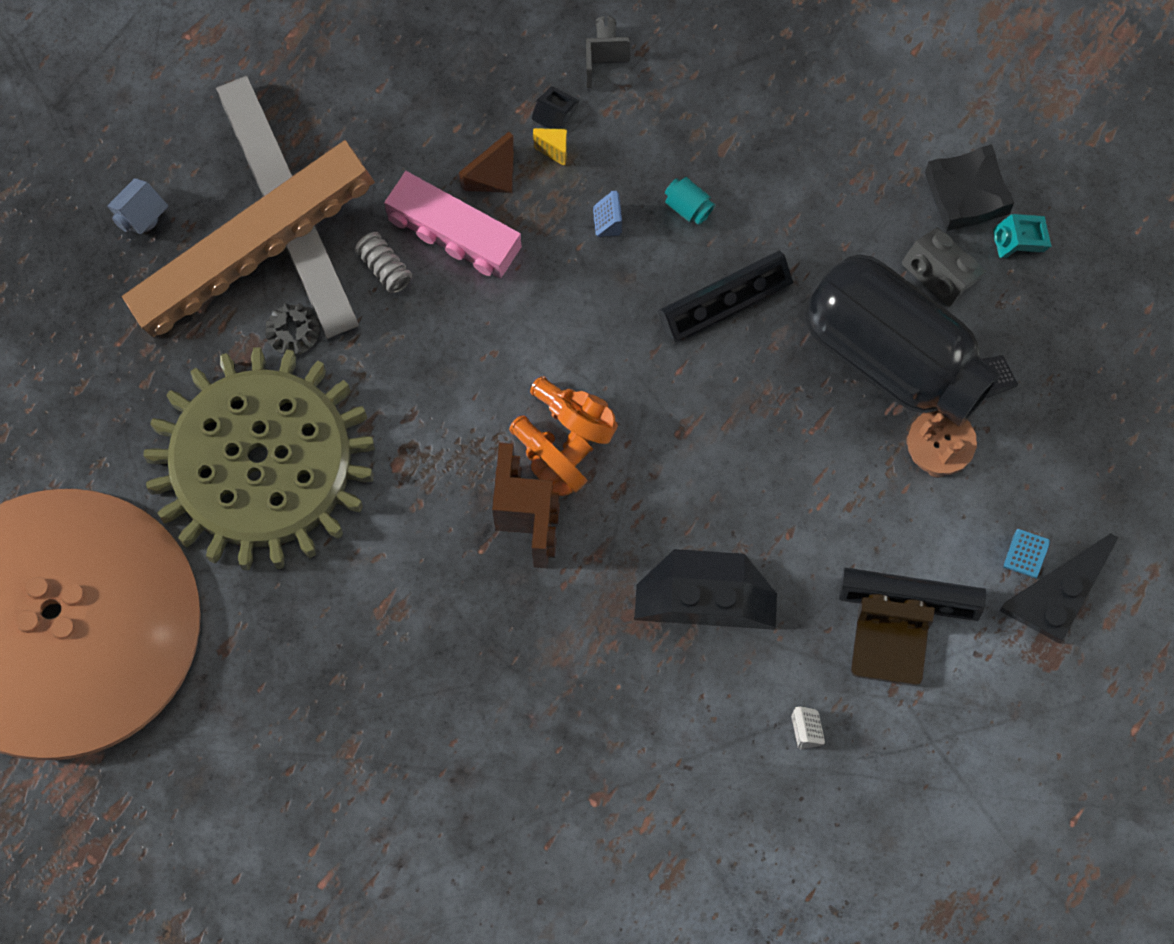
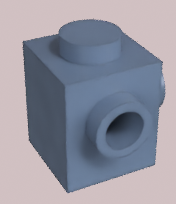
(137, 207)

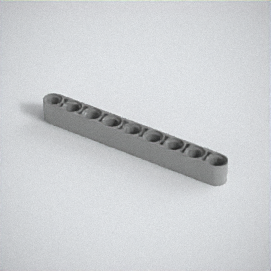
(271, 171)

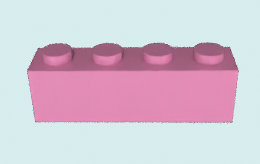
(452, 225)

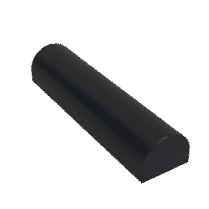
(726, 296)
(946, 598)

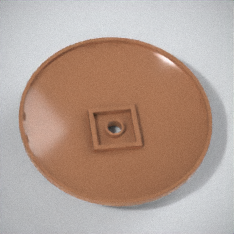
(121, 628)

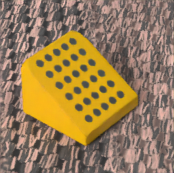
(551, 143)

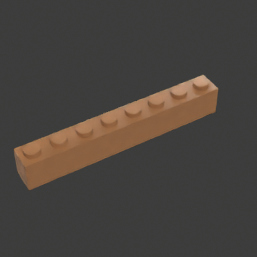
(248, 239)

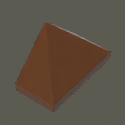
(492, 169)

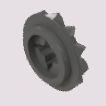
(306, 334)

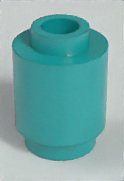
(689, 200)

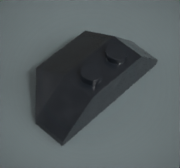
(706, 591)

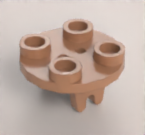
(951, 454)

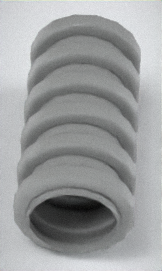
(383, 262)

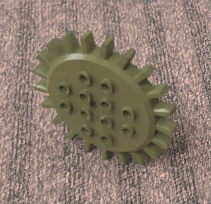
(250, 516)

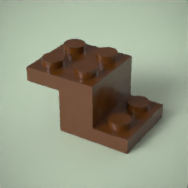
(525, 505)

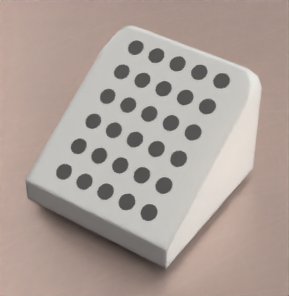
(807, 727)

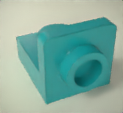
(1021, 234)

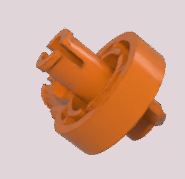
(577, 411)
(548, 461)

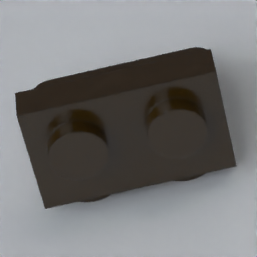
(891, 640)

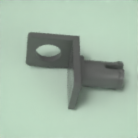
(605, 47)

